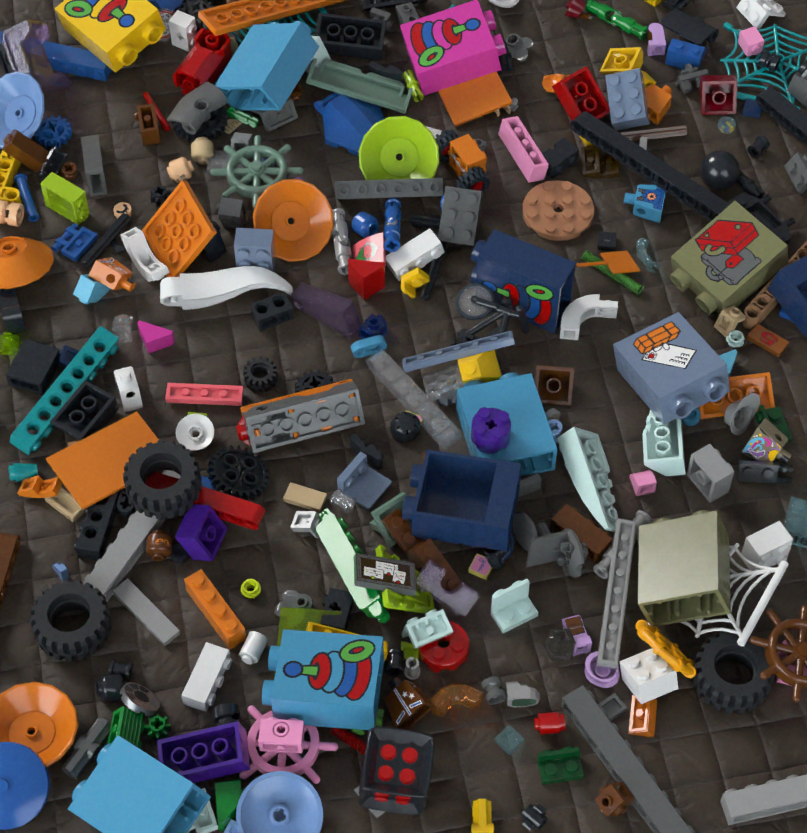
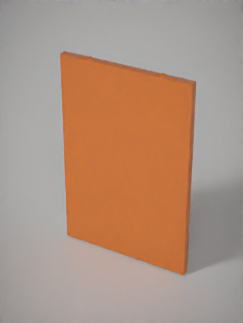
(475, 98)
(96, 463)

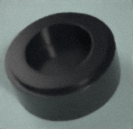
(179, 554)

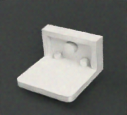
(759, 10)

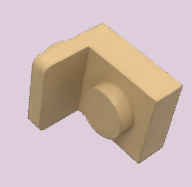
(728, 320)

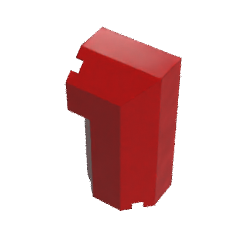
(203, 61)

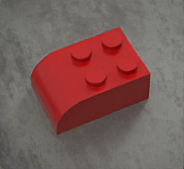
(581, 93)

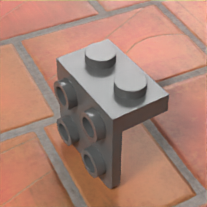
(797, 171)

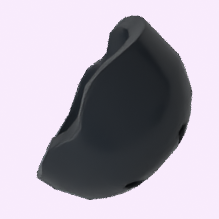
(405, 422)

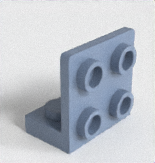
(362, 482)

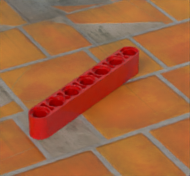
(225, 506)

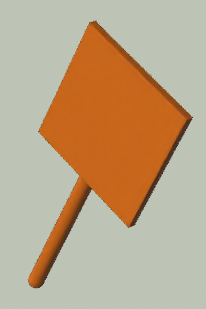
(616, 261)

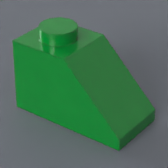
(226, 801)

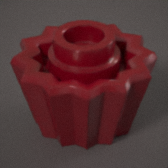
(574, 8)

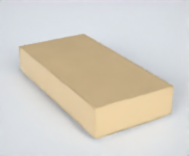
(305, 497)
(65, 505)

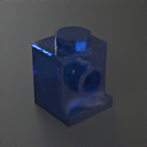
(373, 326)

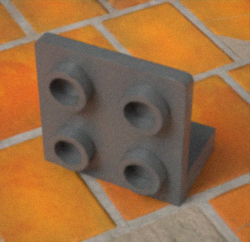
(275, 118)

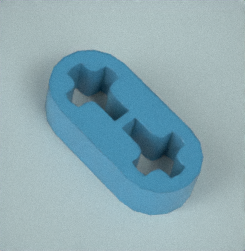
(368, 346)

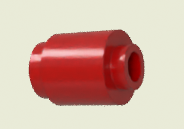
(549, 723)

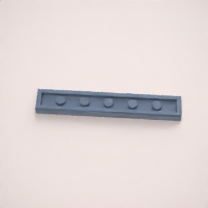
(458, 351)

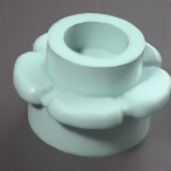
(735, 335)

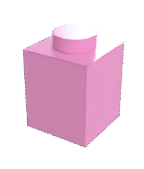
(751, 41)

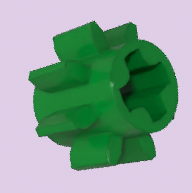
(160, 722)

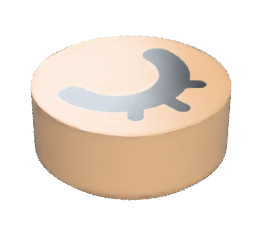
(122, 207)

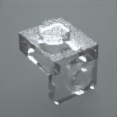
(122, 328)

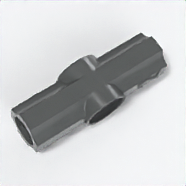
(87, 748)

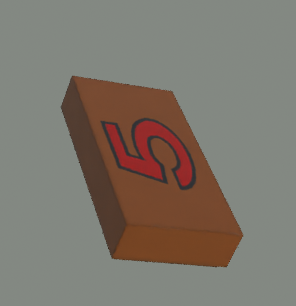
(767, 340)

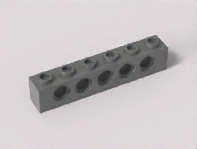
(389, 188)

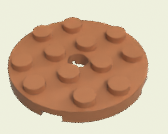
(558, 226)

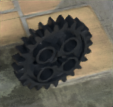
(208, 129)
(252, 473)

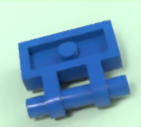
(79, 242)

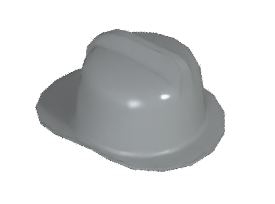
(741, 413)

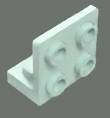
(512, 606)
(427, 629)

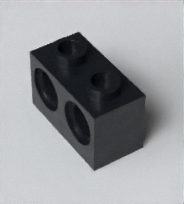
(275, 311)

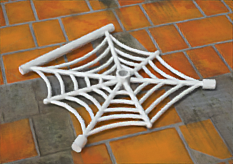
(744, 635)

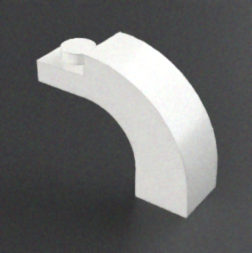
(142, 255)
(583, 309)

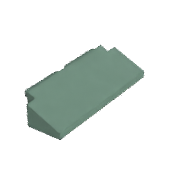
(355, 84)

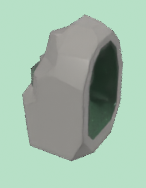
(521, 695)

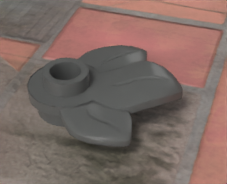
(519, 48)
(292, 600)

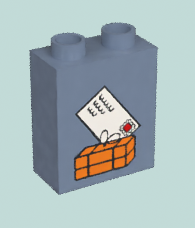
(672, 368)

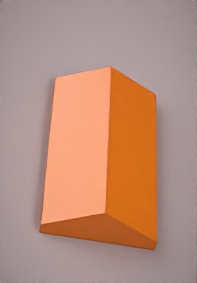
(739, 388)

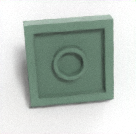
(382, 511)

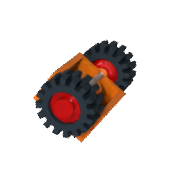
(464, 159)

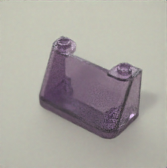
(27, 54)

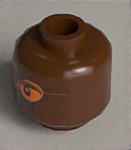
(159, 545)

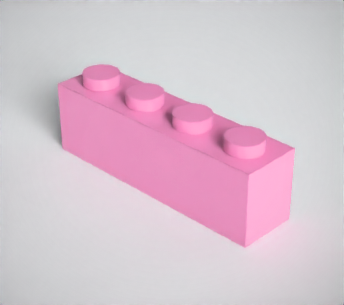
(523, 149)

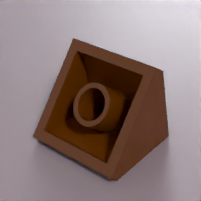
(554, 384)

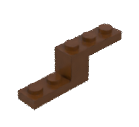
(419, 550)

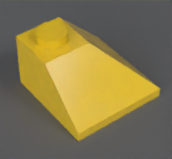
(480, 367)

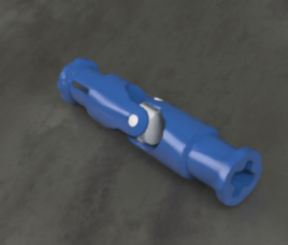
(392, 225)

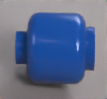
(364, 224)

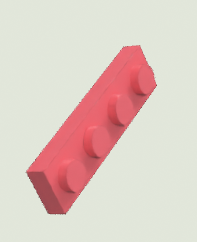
(204, 394)

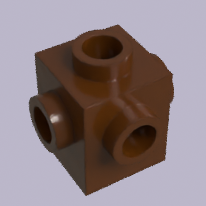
(614, 799)

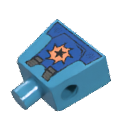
(647, 202)

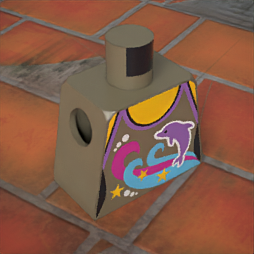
(767, 444)

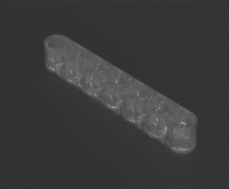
(413, 399)

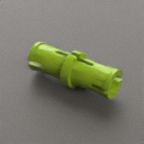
(413, 83)

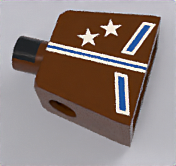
(407, 703)

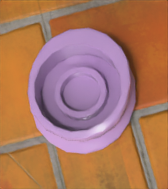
(599, 675)

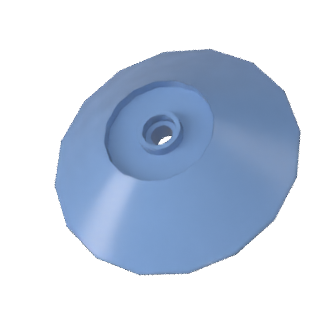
(20, 105)

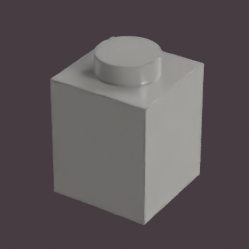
(241, 140)

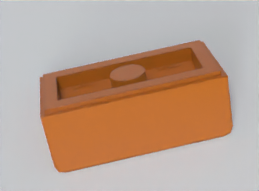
(642, 718)

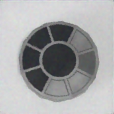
(139, 699)

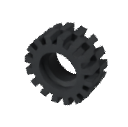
(260, 383)

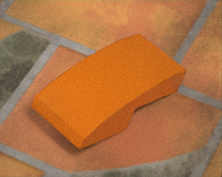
(37, 488)

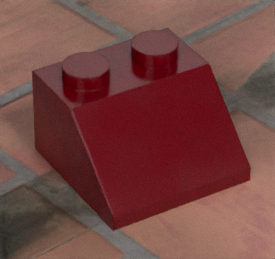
(718, 94)

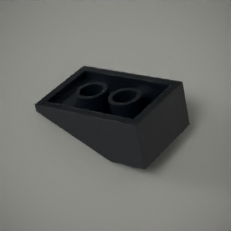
(85, 411)

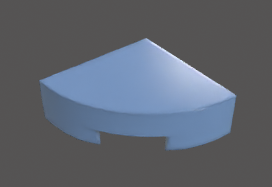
(61, 571)

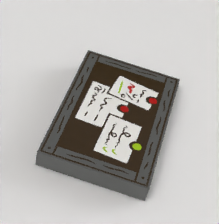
(384, 573)

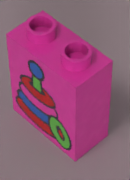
(453, 46)

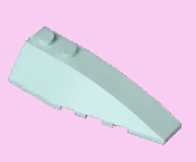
(664, 446)
(589, 471)

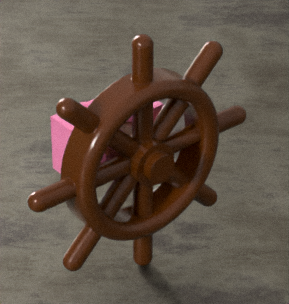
(788, 658)

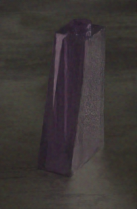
(327, 308)

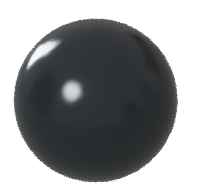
(719, 170)

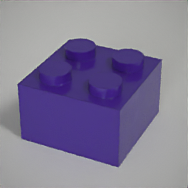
(201, 532)

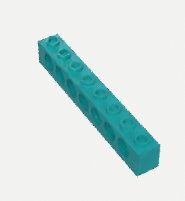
(100, 339)

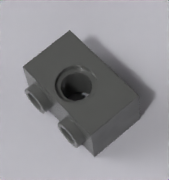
(231, 213)

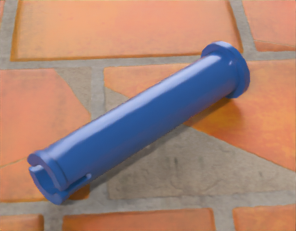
(21, 181)

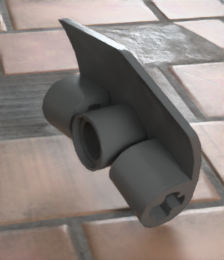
(196, 107)

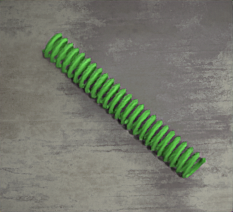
(592, 258)

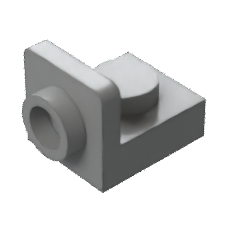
(306, 522)

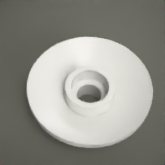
(191, 424)

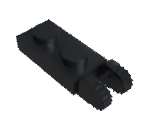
(763, 472)

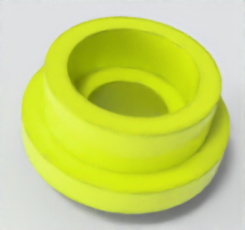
(250, 583)

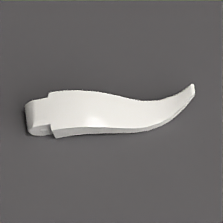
(215, 287)

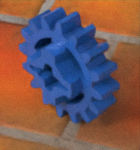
(53, 132)

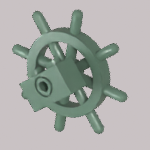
(254, 178)

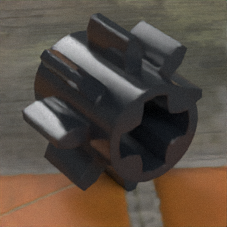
(159, 195)
(534, 817)

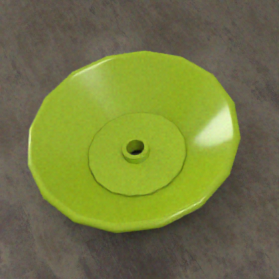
(395, 137)

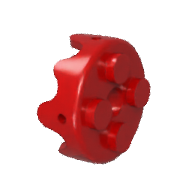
(449, 657)

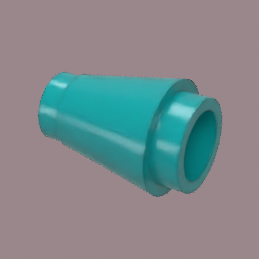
(21, 471)

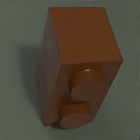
(148, 124)

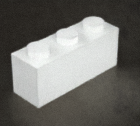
(415, 254)
(206, 677)

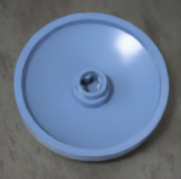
(279, 805)

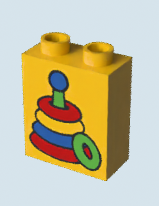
(112, 28)

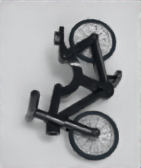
(476, 303)

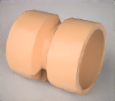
(11, 213)

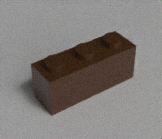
(586, 530)

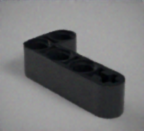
(11, 311)

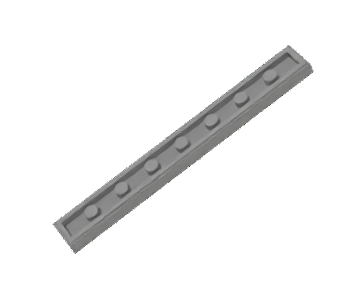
(616, 594)

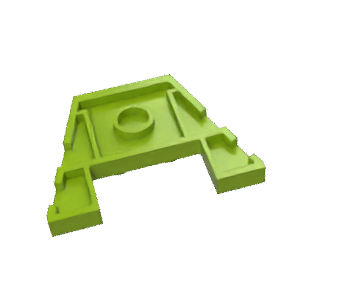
(420, 603)

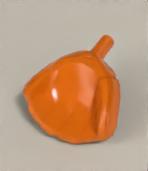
(550, 80)

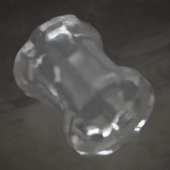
(342, 501)

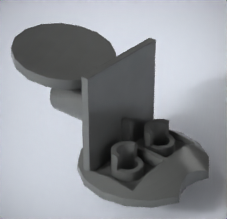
(549, 546)

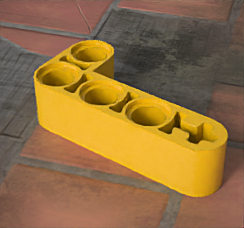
(8, 170)

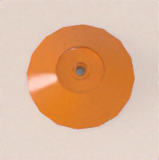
(310, 216)
(23, 261)
(39, 709)

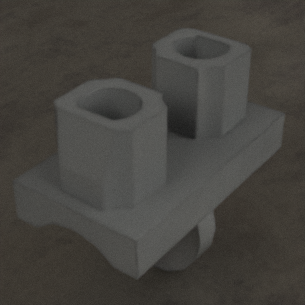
(689, 76)

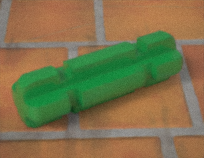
(243, 117)

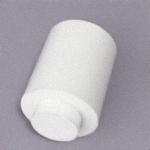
(253, 647)

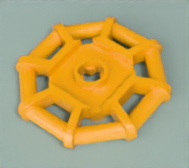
(665, 649)

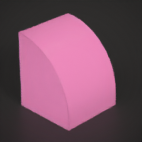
(643, 482)

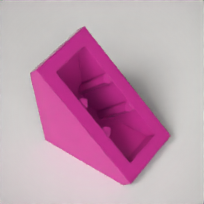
(155, 337)

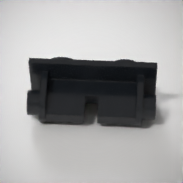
(54, 165)

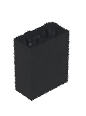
(33, 366)

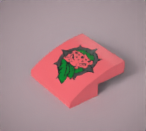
(370, 249)

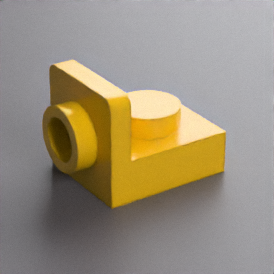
(413, 280)

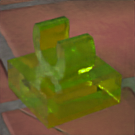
(9, 344)

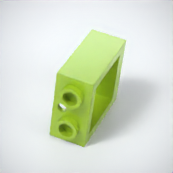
(65, 198)

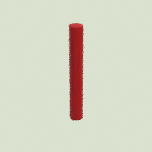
(159, 115)

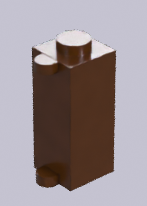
(25, 150)

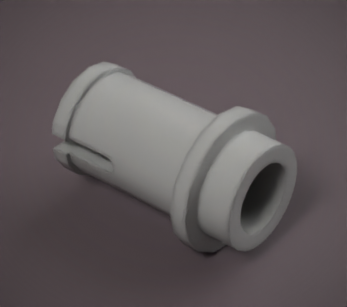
(412, 668)

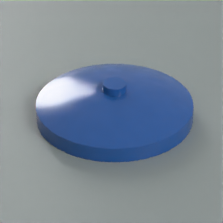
(22, 785)

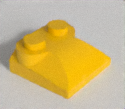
(622, 60)

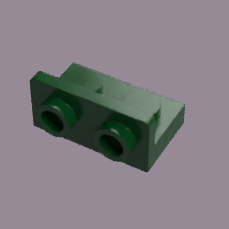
(776, 417)
(560, 765)

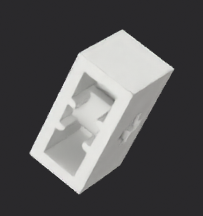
(183, 30)

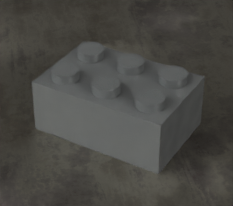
(460, 215)

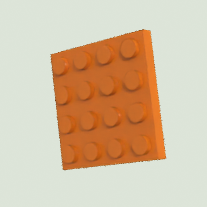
(179, 230)

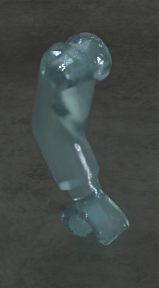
(641, 249)

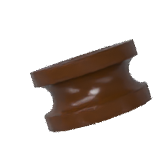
(297, 93)
(69, 166)

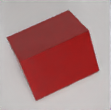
(366, 277)

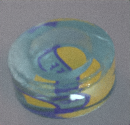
(726, 125)

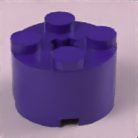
(491, 430)

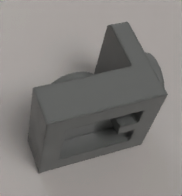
(382, 15)

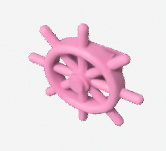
(284, 739)

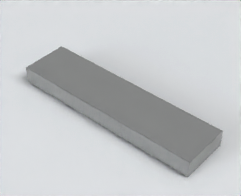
(146, 612)

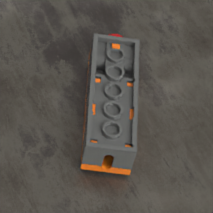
(300, 416)

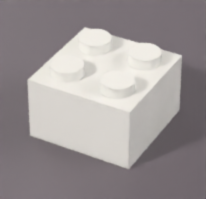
(767, 546)
(648, 676)

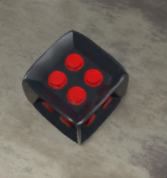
(396, 770)

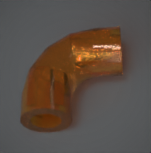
(456, 695)

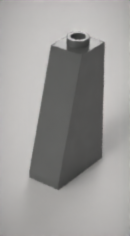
(94, 165)

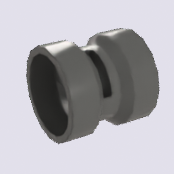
(493, 690)

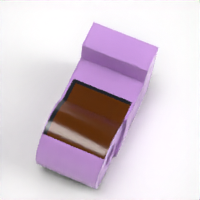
(656, 39)
(579, 633)

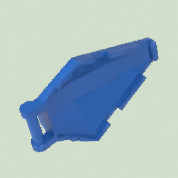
(347, 120)

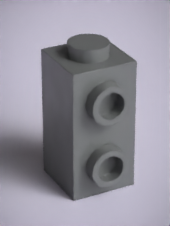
(406, 13)

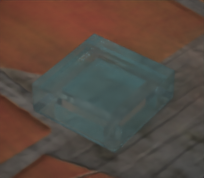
(509, 739)

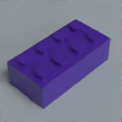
(206, 752)

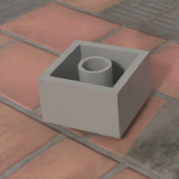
(710, 473)

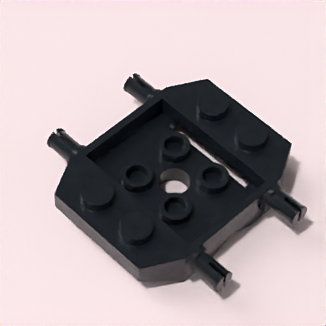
(765, 215)

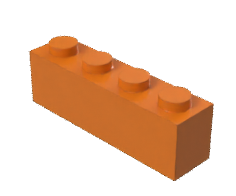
(215, 609)

